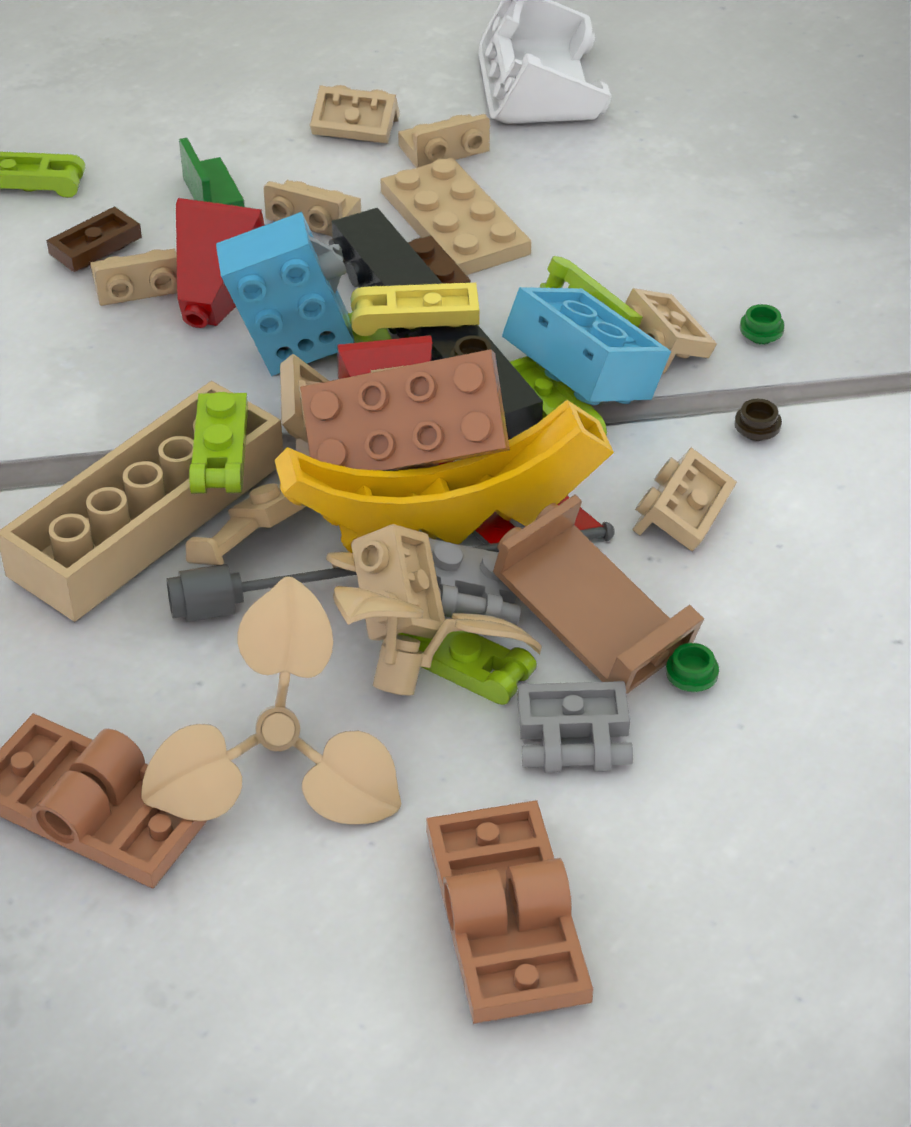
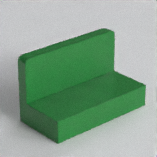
(208, 178)

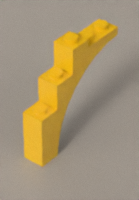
(457, 495)

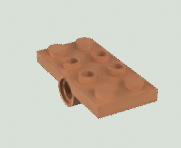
(408, 415)
(89, 799)
(508, 912)

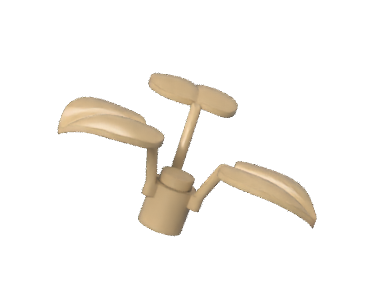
(400, 654)
(351, 780)

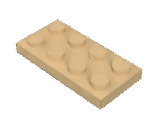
(457, 213)

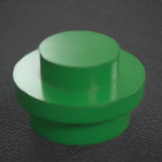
(762, 324)
(692, 667)

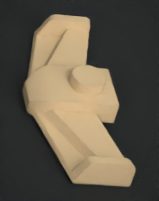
(262, 509)

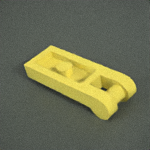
(414, 306)

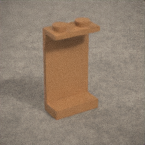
(589, 598)

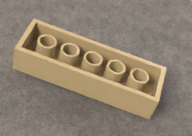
(126, 510)

